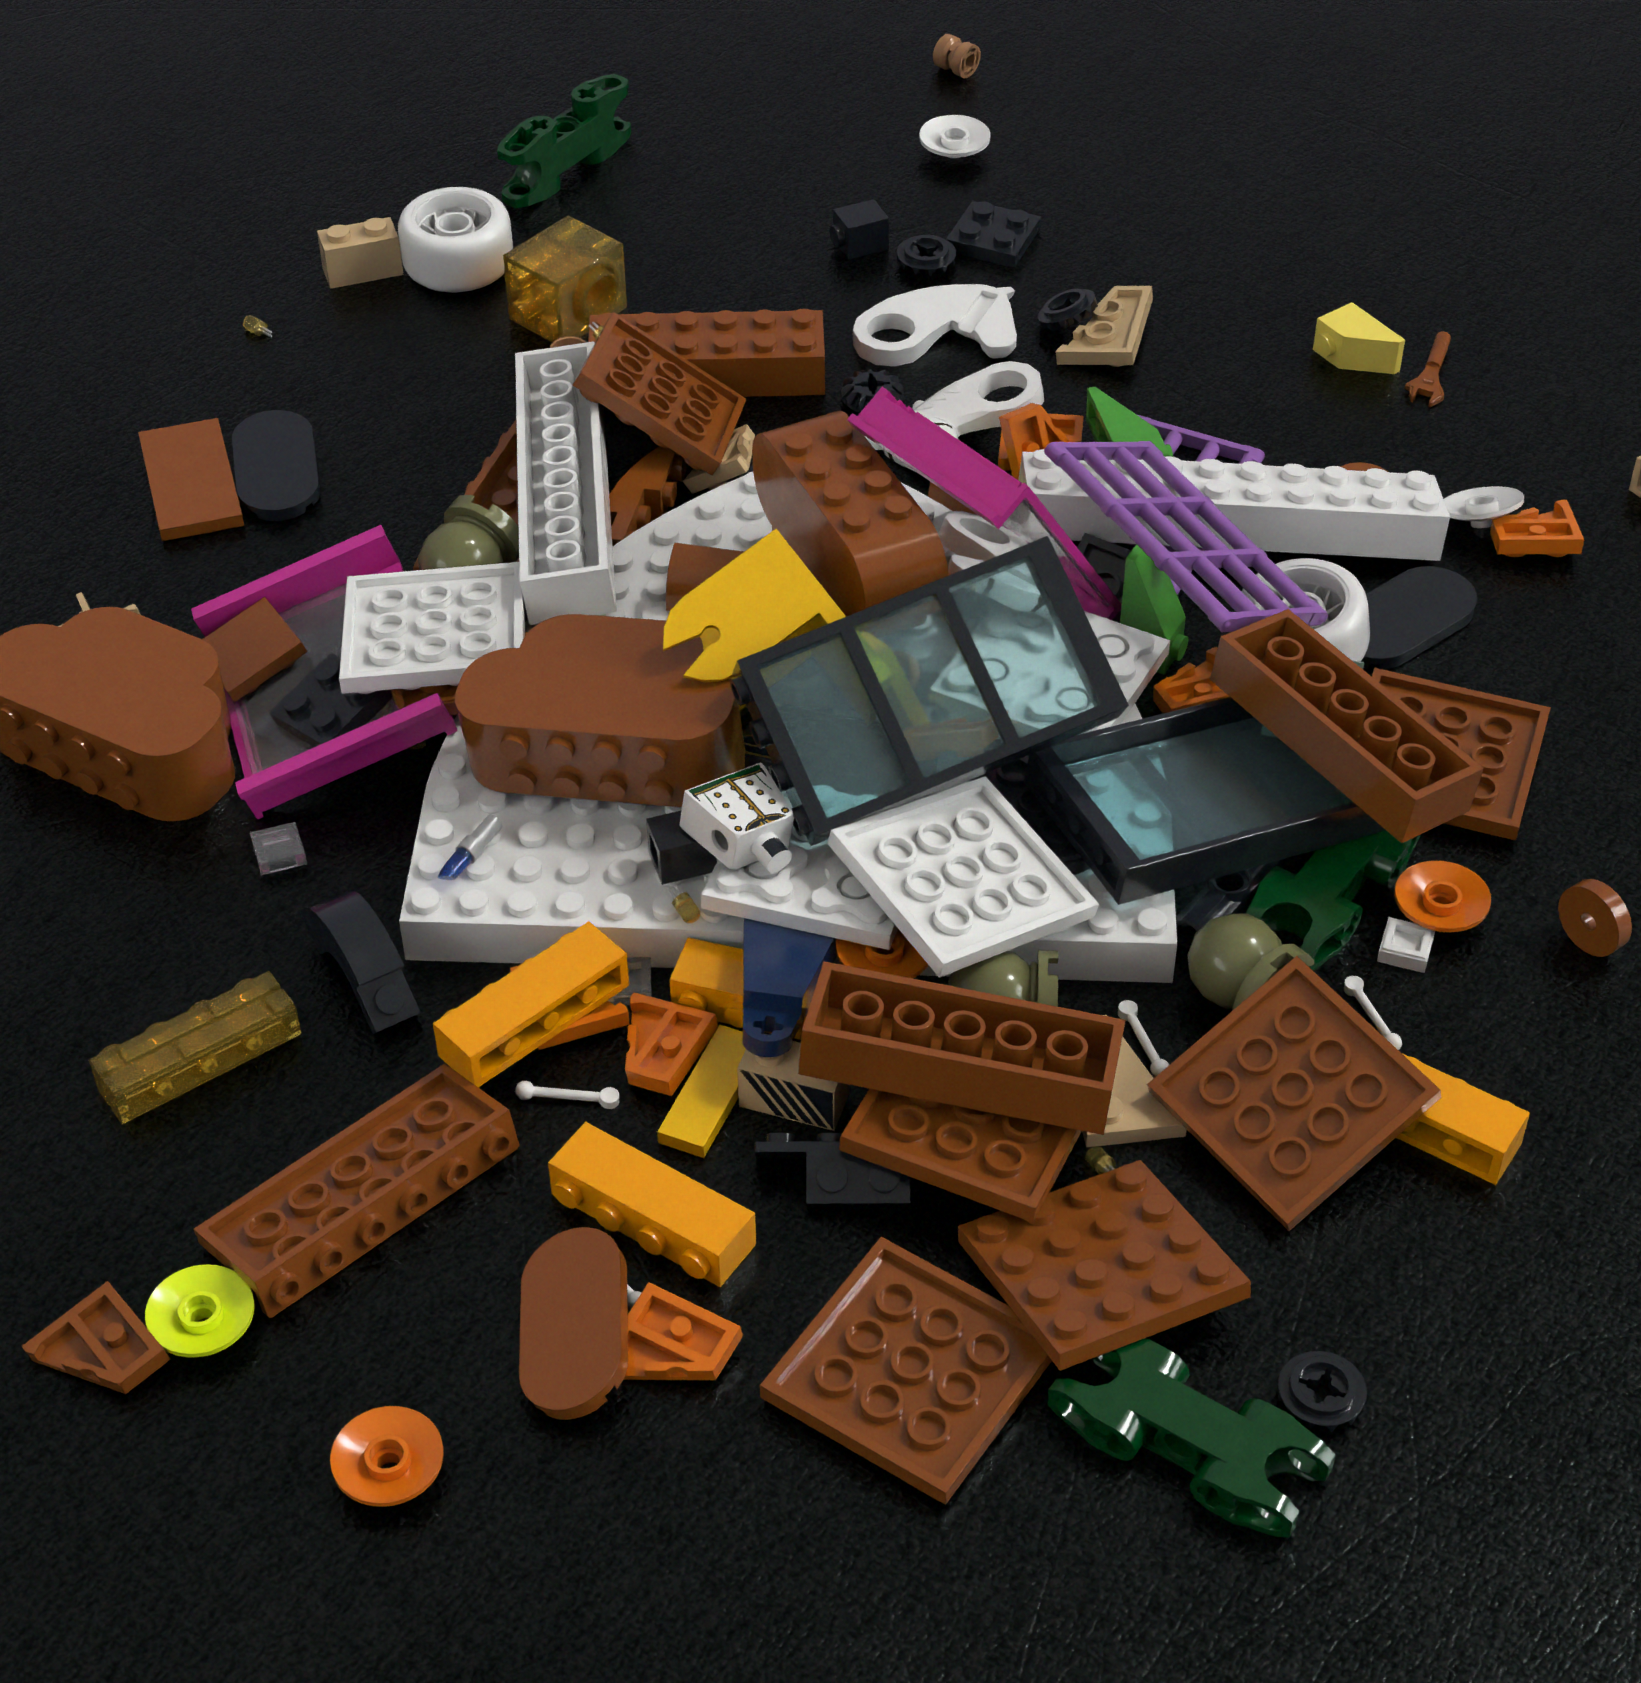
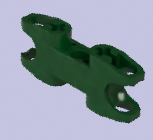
(551, 146)
(1319, 897)
(1222, 1448)

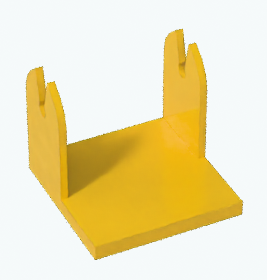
(748, 608)

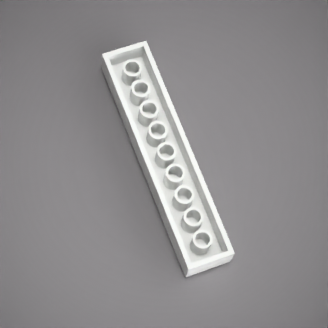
(562, 489)
(1274, 506)

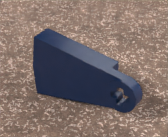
(779, 983)

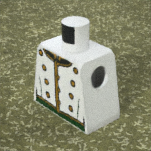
(740, 819)

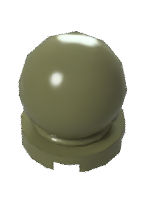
(470, 537)
(1236, 957)
(1012, 977)

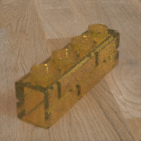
(195, 1046)

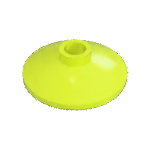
(195, 1295)

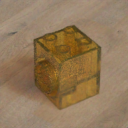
(564, 279)

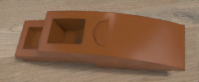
(645, 491)

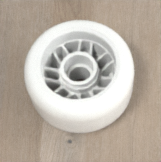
(454, 239)
(1338, 595)

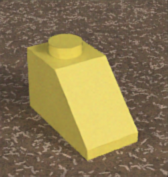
(1358, 341)

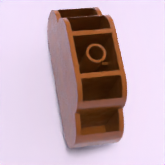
(845, 512)
(119, 711)
(597, 714)

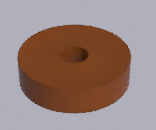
(1595, 917)

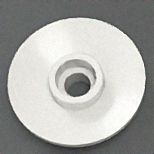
(954, 136)
(1483, 504)

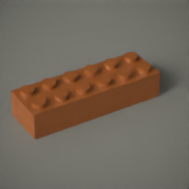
(744, 350)
(1346, 725)
(961, 1047)

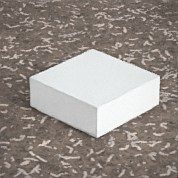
(1405, 945)

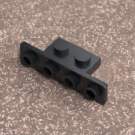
(836, 1176)

